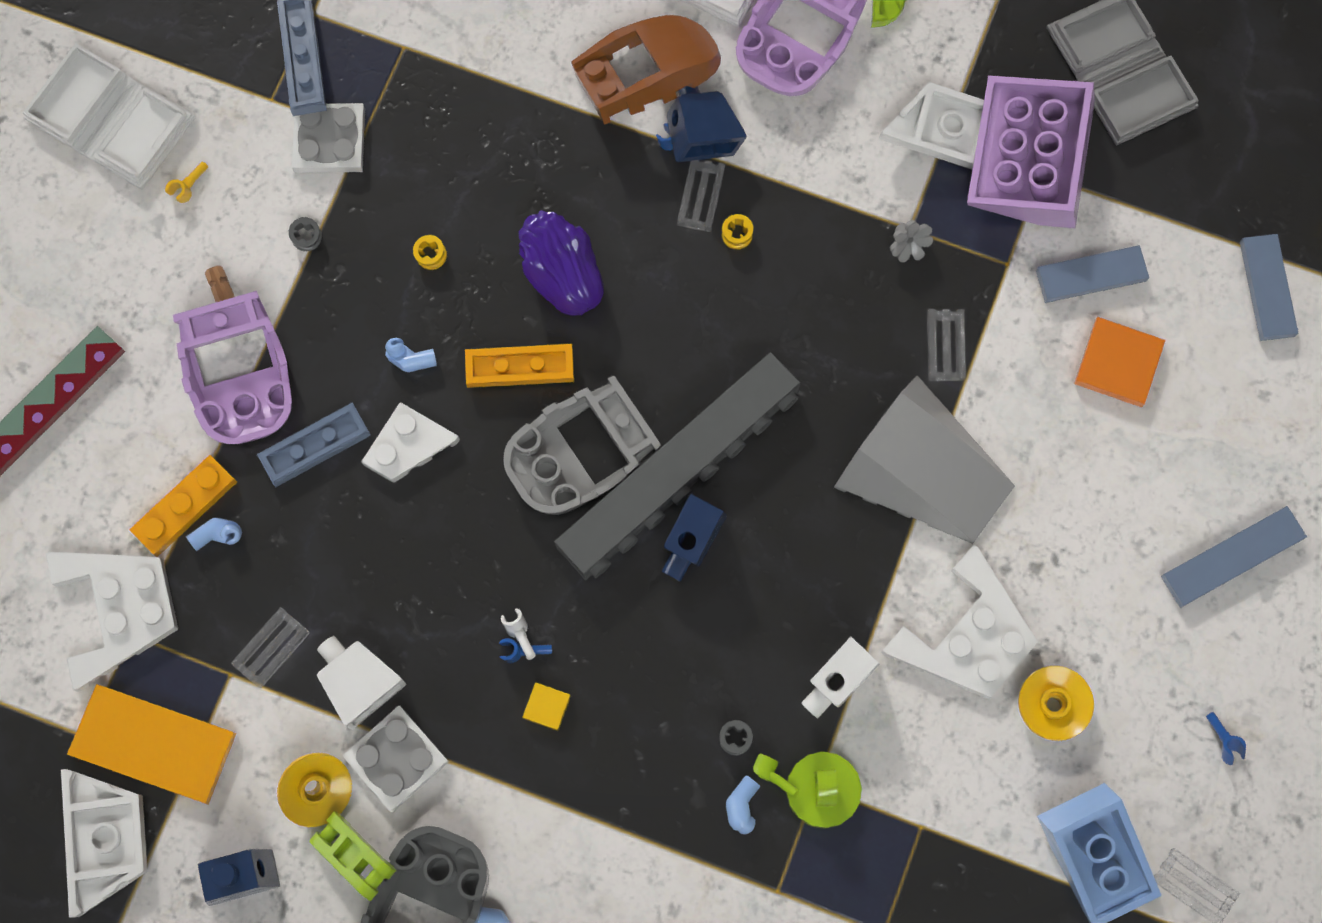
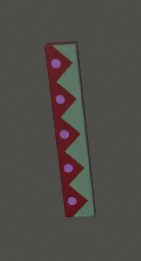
(56, 394)

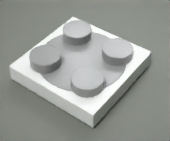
(330, 139)
(395, 759)

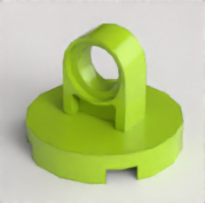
(826, 788)

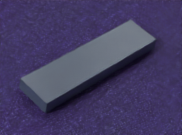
(301, 57)
(1233, 556)

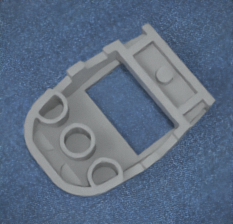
(548, 470)

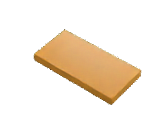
(152, 744)

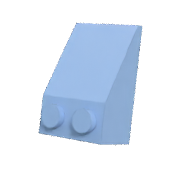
(1100, 854)

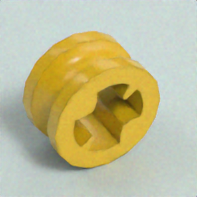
(743, 241)
(433, 242)

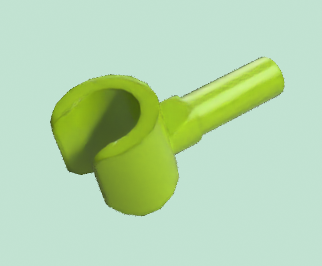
(765, 769)

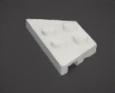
(939, 125)
(101, 840)

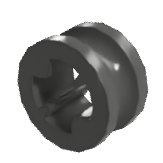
(307, 224)
(739, 726)

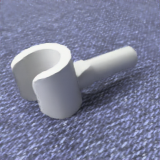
(517, 629)

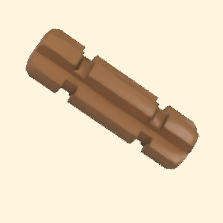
(218, 282)

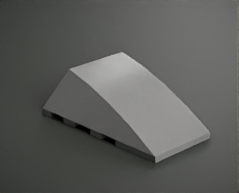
(927, 467)

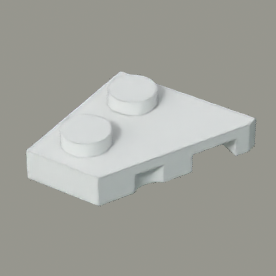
(406, 443)

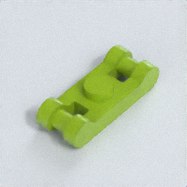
(351, 855)

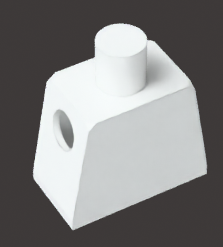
(853, 664)
(356, 680)

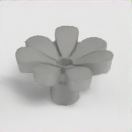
(910, 239)

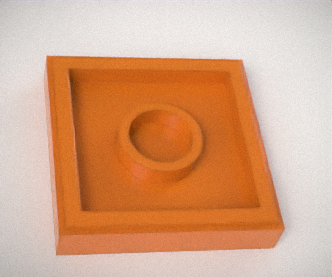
(1119, 362)

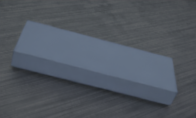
(1092, 274)
(1268, 287)
(313, 444)

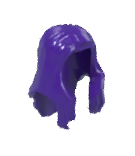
(560, 263)

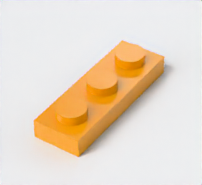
(519, 365)
(183, 506)

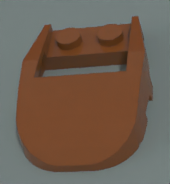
(678, 48)

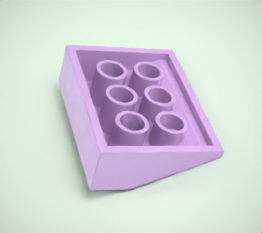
(1032, 149)

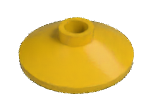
(1069, 690)
(329, 795)

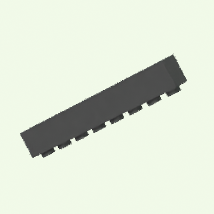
(677, 467)

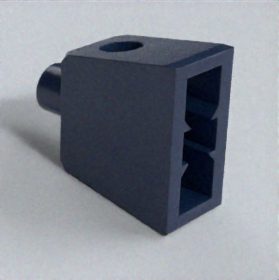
(703, 126)
(698, 520)
(238, 875)

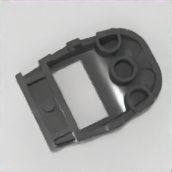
(435, 870)

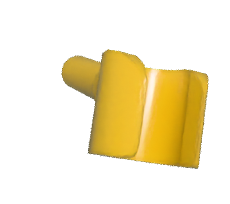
(186, 184)

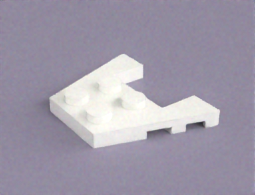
(130, 604)
(983, 643)

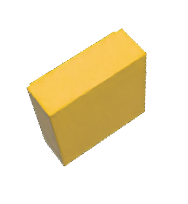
(546, 706)

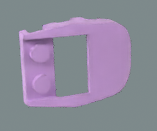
(783, 62)
(241, 406)

